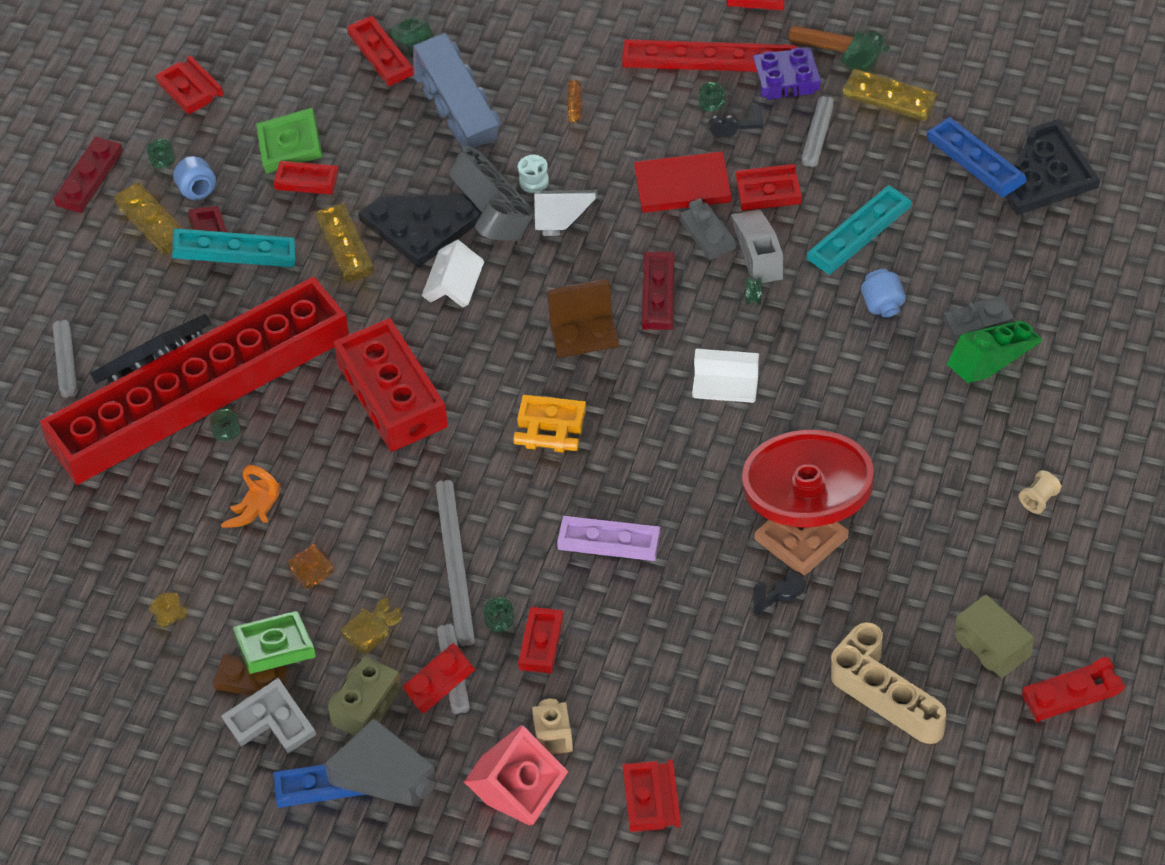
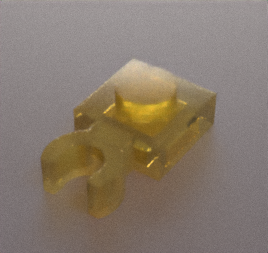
(370, 629)

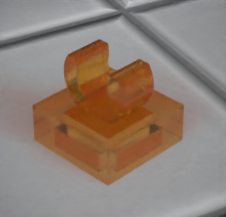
(310, 566)

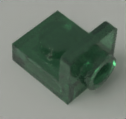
(411, 32)
(864, 50)

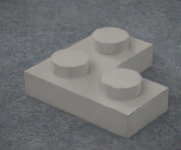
(272, 709)

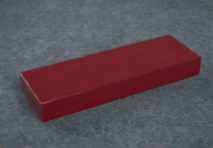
(658, 291)

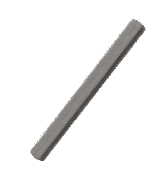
(455, 563)

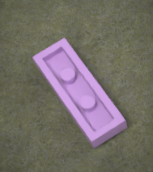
(609, 538)

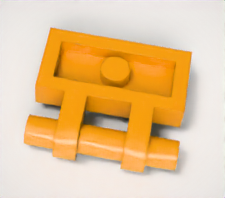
(551, 415)

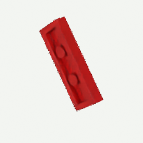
(380, 51)

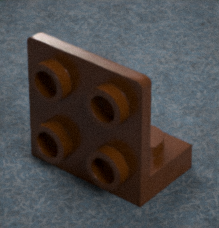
(582, 318)

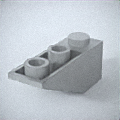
(759, 245)

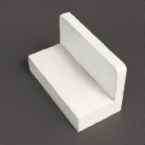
(453, 274)
(725, 375)

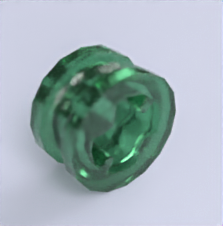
(708, 90)
(161, 146)
(753, 291)
(221, 417)
(505, 620)

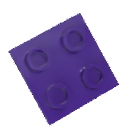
(787, 70)

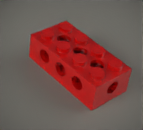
(382, 351)

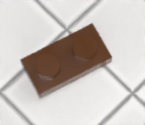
(235, 678)

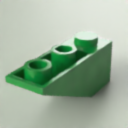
(989, 350)

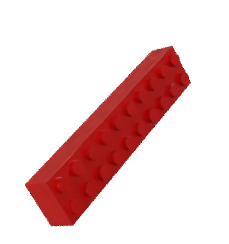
(194, 380)

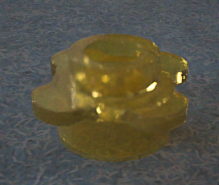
(166, 602)

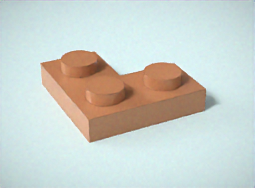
(800, 548)

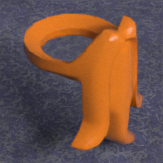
(258, 499)

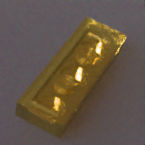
(890, 94)
(148, 216)
(344, 243)

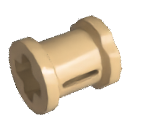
(1040, 491)

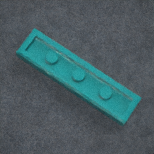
(858, 230)
(233, 247)

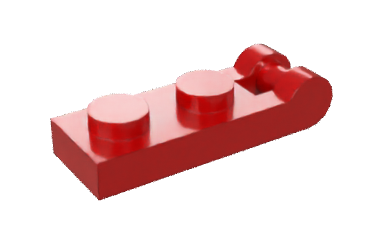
(1072, 690)

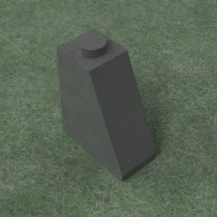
(381, 767)

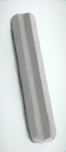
(817, 131)
(64, 358)
(457, 696)

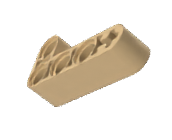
(920, 717)

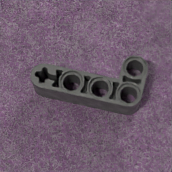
(503, 210)

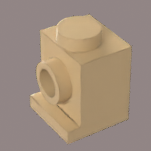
(552, 726)

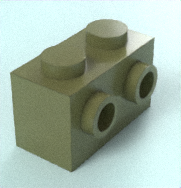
(993, 636)
(365, 696)

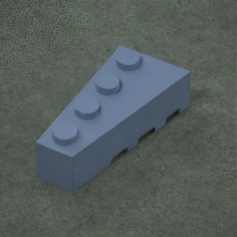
(454, 91)

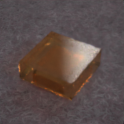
(574, 101)

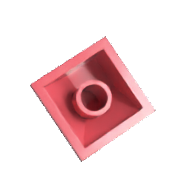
(517, 776)

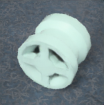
(533, 173)

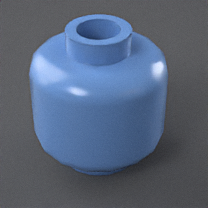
(194, 178)
(883, 292)

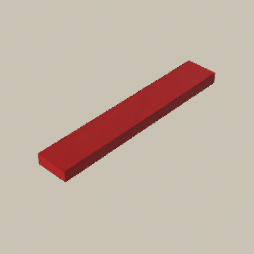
(695, 55)

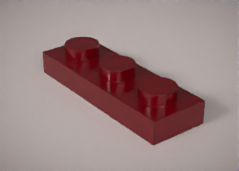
(88, 174)

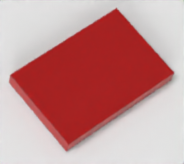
(681, 180)

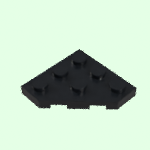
(1051, 168)
(420, 223)
(151, 350)

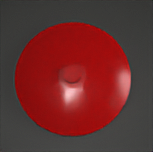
(808, 478)

